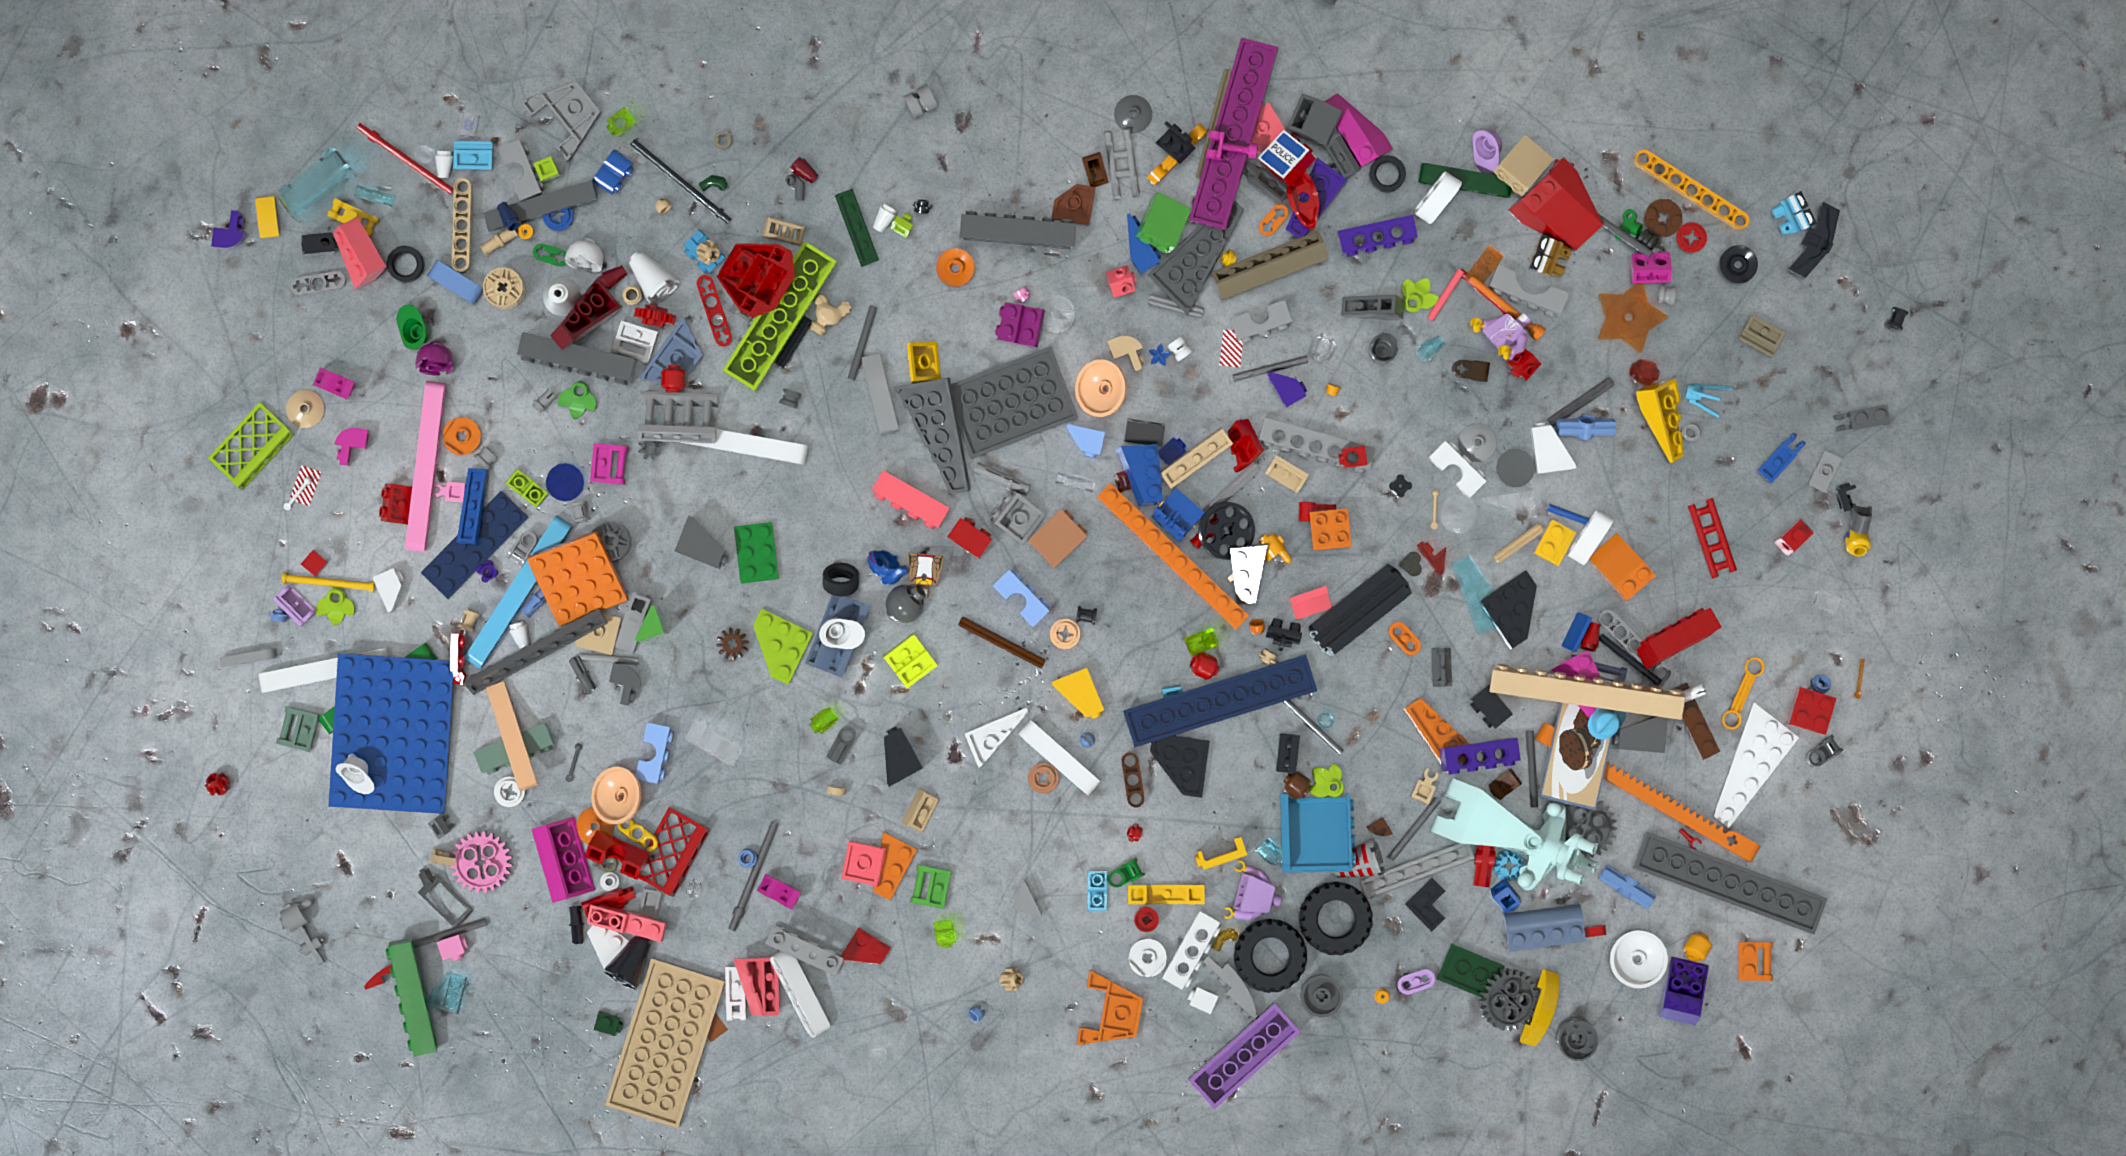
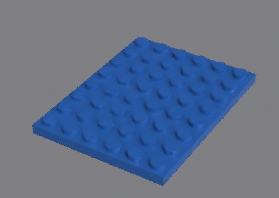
(398, 723)

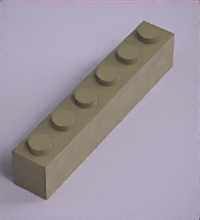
(1270, 265)

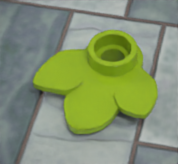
(1419, 293)
(335, 609)
(1325, 779)

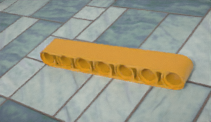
(1701, 190)

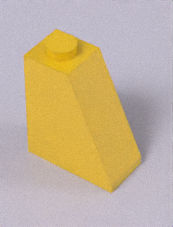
(1080, 692)

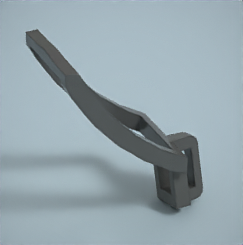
(428, 884)

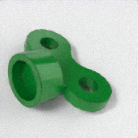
(1630, 226)

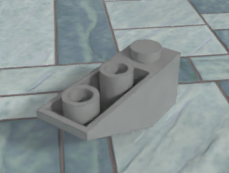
(632, 621)

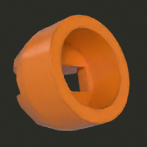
(1257, 626)

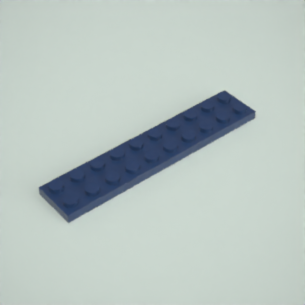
(1220, 701)

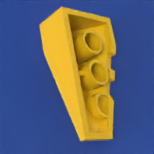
(1660, 410)

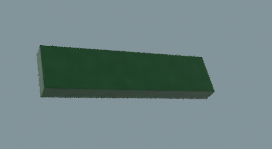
(856, 227)

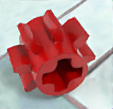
(217, 784)

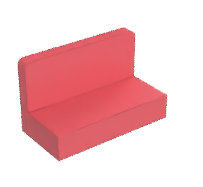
(1310, 603)

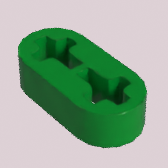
(548, 259)

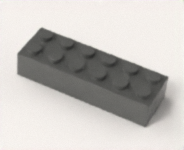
(1018, 231)
(577, 357)

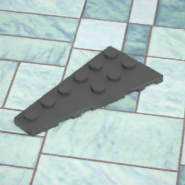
(1191, 262)
(936, 421)

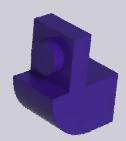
(230, 237)

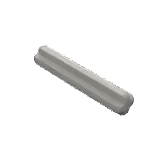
(1169, 304)

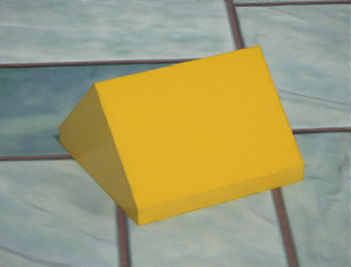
(923, 361)

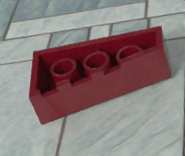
(587, 314)

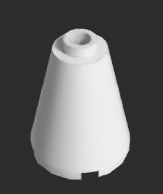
(652, 277)
(563, 304)

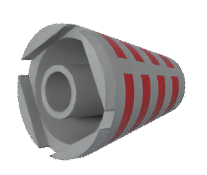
(1367, 861)

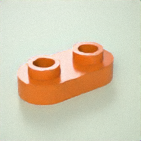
(1404, 638)

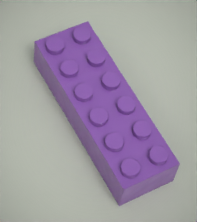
(1244, 1055)

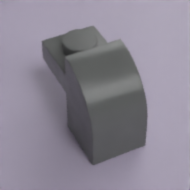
(629, 678)

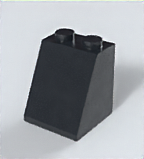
(899, 756)

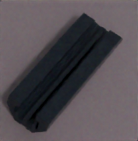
(1359, 610)

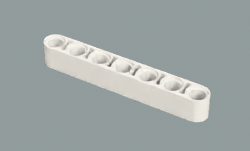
(756, 446)
(305, 673)

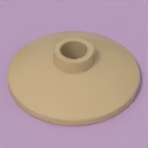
(312, 415)

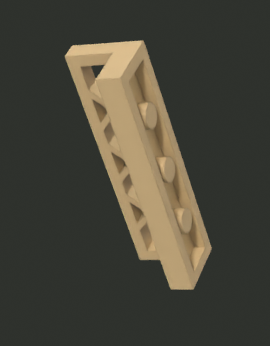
(1195, 458)

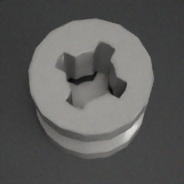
(1666, 294)
(485, 457)

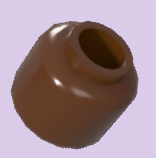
(1297, 785)

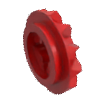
(1699, 232)

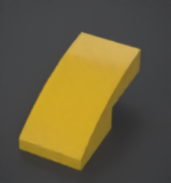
(267, 216)

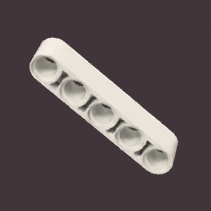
(1059, 757)
(800, 993)

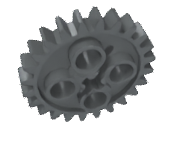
(1602, 832)
(1498, 1012)

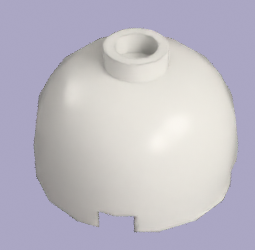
(586, 255)

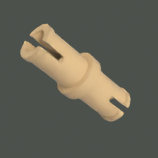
(498, 241)

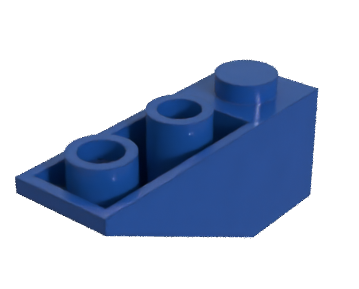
(1140, 253)

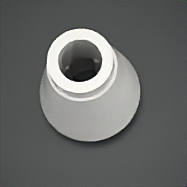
(444, 162)
(884, 217)
(520, 633)

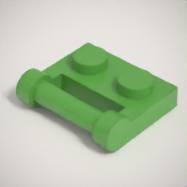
(937, 887)

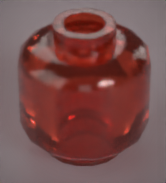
(1644, 372)

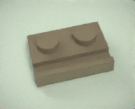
(1761, 335)

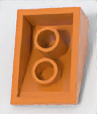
(1621, 567)

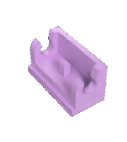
(295, 605)

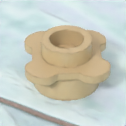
(1267, 656)

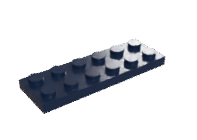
(459, 561)

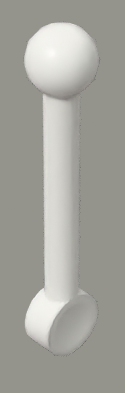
(287, 506)

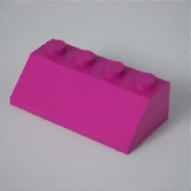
(563, 859)

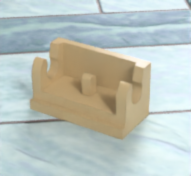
(1286, 474)

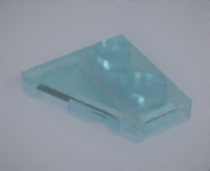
(448, 993)

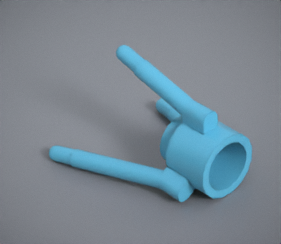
(1695, 393)

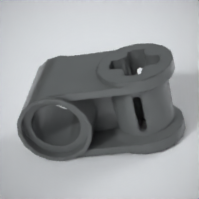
(1860, 518)
(1825, 749)

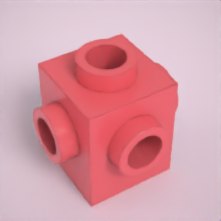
(1121, 281)

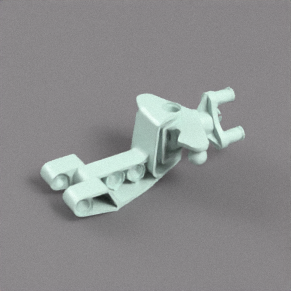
(1487, 823)

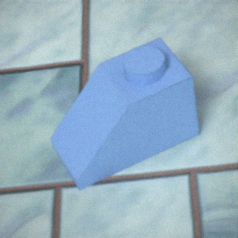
(1087, 439)

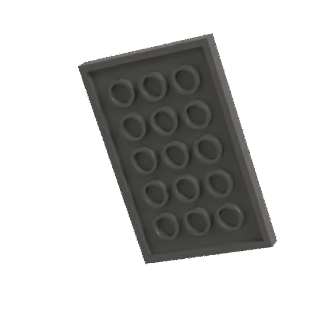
(1012, 402)

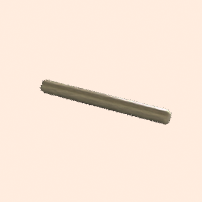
(1218, 103)

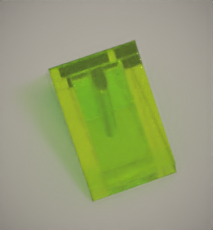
(1201, 641)

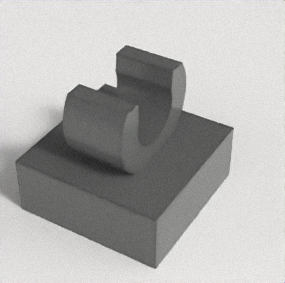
(439, 827)

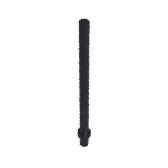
(719, 212)

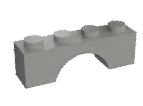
(1505, 282)

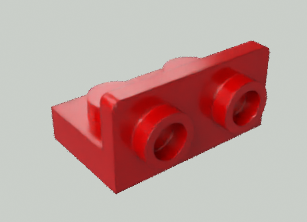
(395, 503)

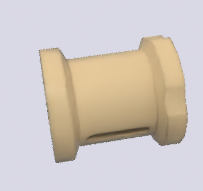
(468, 620)

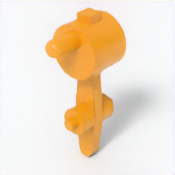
(1275, 547)

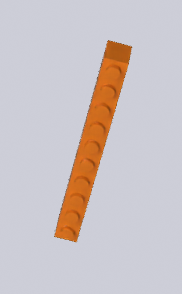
(1172, 556)

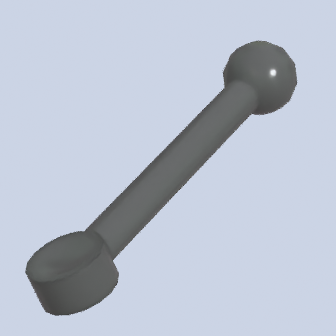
(569, 778)

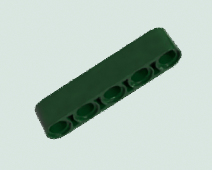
(1471, 180)

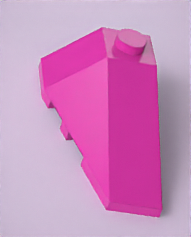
(1360, 134)
(1580, 665)

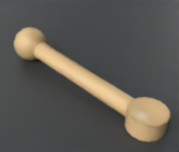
(1434, 525)

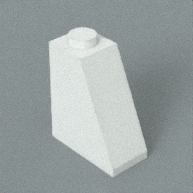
(1549, 451)

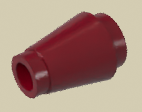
(803, 169)
(612, 277)

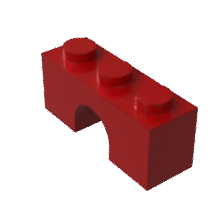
(605, 846)

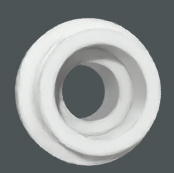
(614, 877)

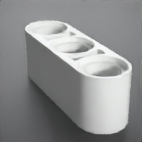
(1437, 197)
(1590, 537)

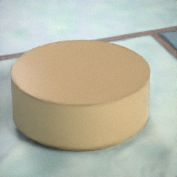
(836, 790)

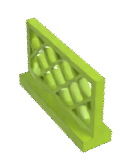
(260, 459)

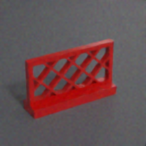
(687, 855)

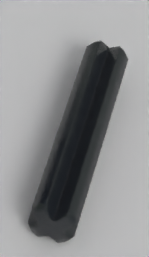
(793, 342)

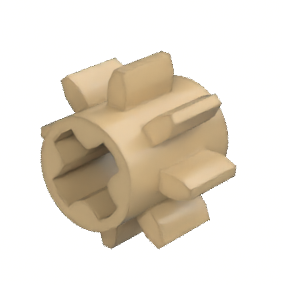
(708, 252)
(1011, 979)

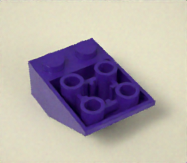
(1684, 991)

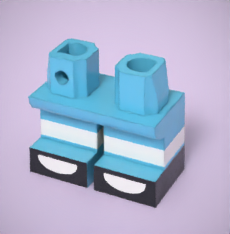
(1796, 222)

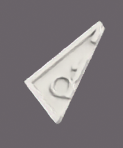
(988, 738)

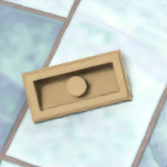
(920, 810)

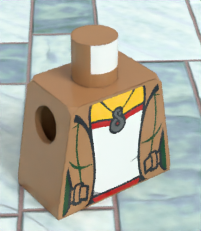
(924, 570)

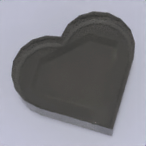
(1410, 564)

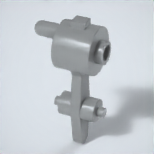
(294, 918)

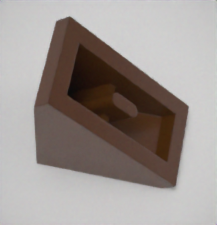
(1095, 169)

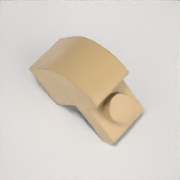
(1128, 346)

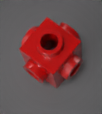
(1523, 365)

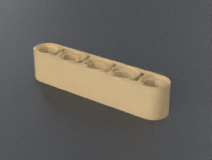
(458, 216)

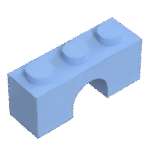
(1011, 584)
(652, 770)

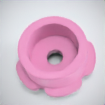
(1022, 294)

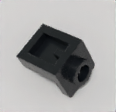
(1844, 500)

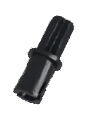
(576, 924)

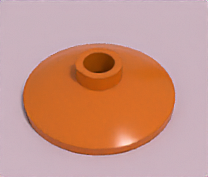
(955, 257)
(584, 824)

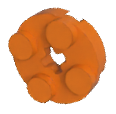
(451, 438)

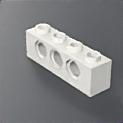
(1172, 974)

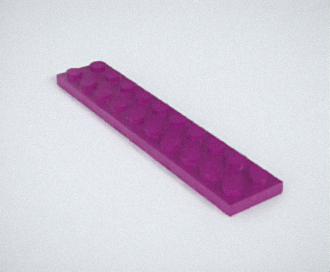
(1238, 121)

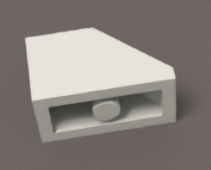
(390, 587)

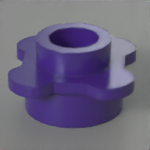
(485, 577)

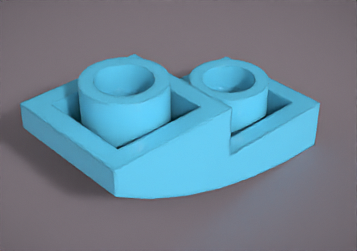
(1097, 891)

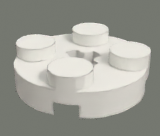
(1147, 968)

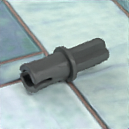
(582, 674)

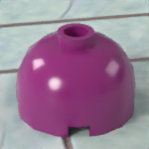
(434, 358)

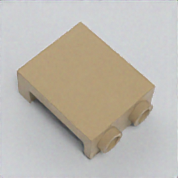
(1523, 165)

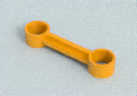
(1168, 163)
(1742, 693)

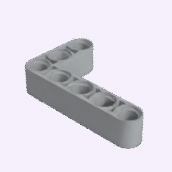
(1625, 641)

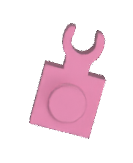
(453, 491)

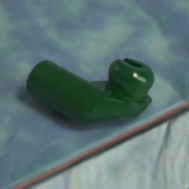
(713, 180)

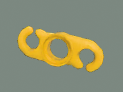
(642, 841)

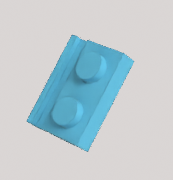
(473, 155)

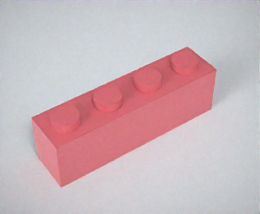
(910, 499)

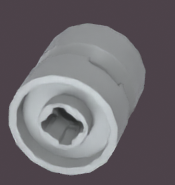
(920, 101)

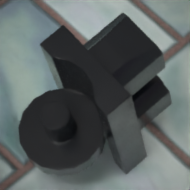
(1283, 636)

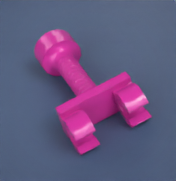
(1250, 150)

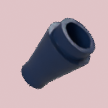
(509, 217)

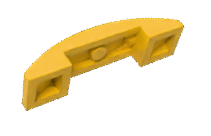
(1166, 894)
(1544, 1010)

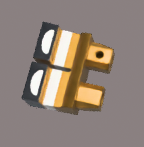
(1552, 249)

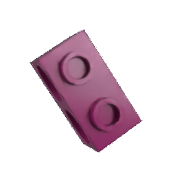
(1652, 269)

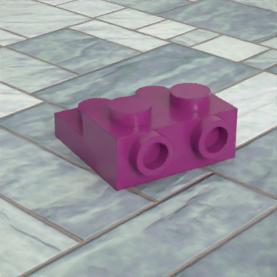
(1020, 324)

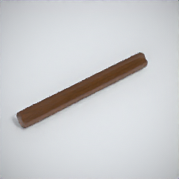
(1001, 642)

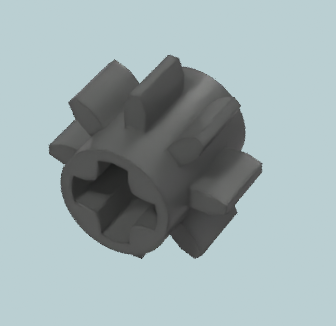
(646, 453)

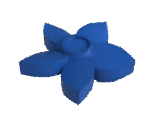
(1159, 355)

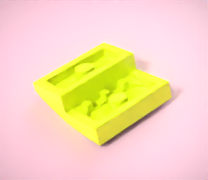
(910, 660)

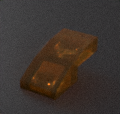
(1485, 264)

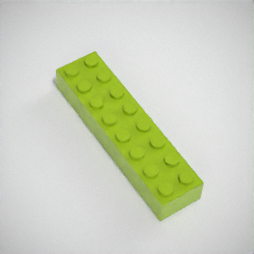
(773, 329)

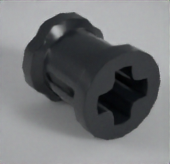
(1897, 318)
(1086, 615)

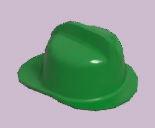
(412, 327)

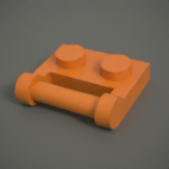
(1749, 961)

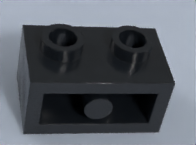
(1490, 707)

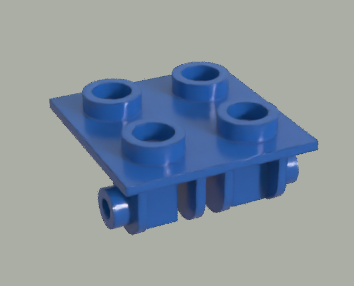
(1177, 514)

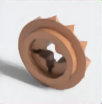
(1052, 777)

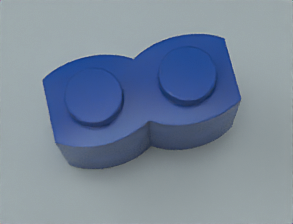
(613, 172)

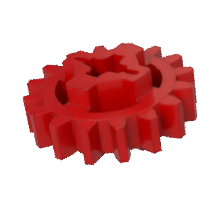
(654, 316)

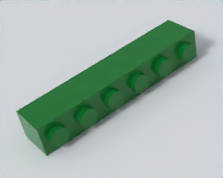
(412, 997)

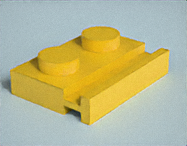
(1555, 542)

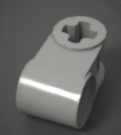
(522, 548)

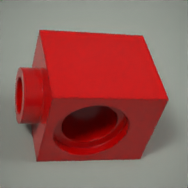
(1361, 454)

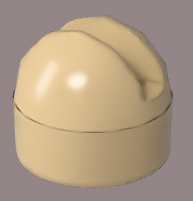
(663, 206)

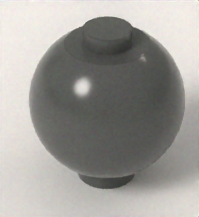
(905, 603)

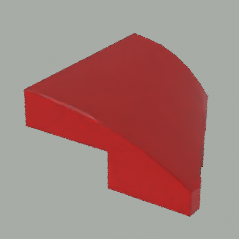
(1245, 443)

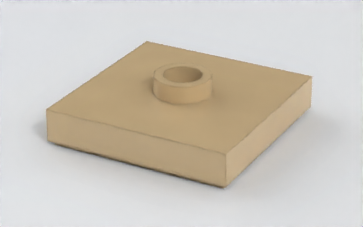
(603, 638)

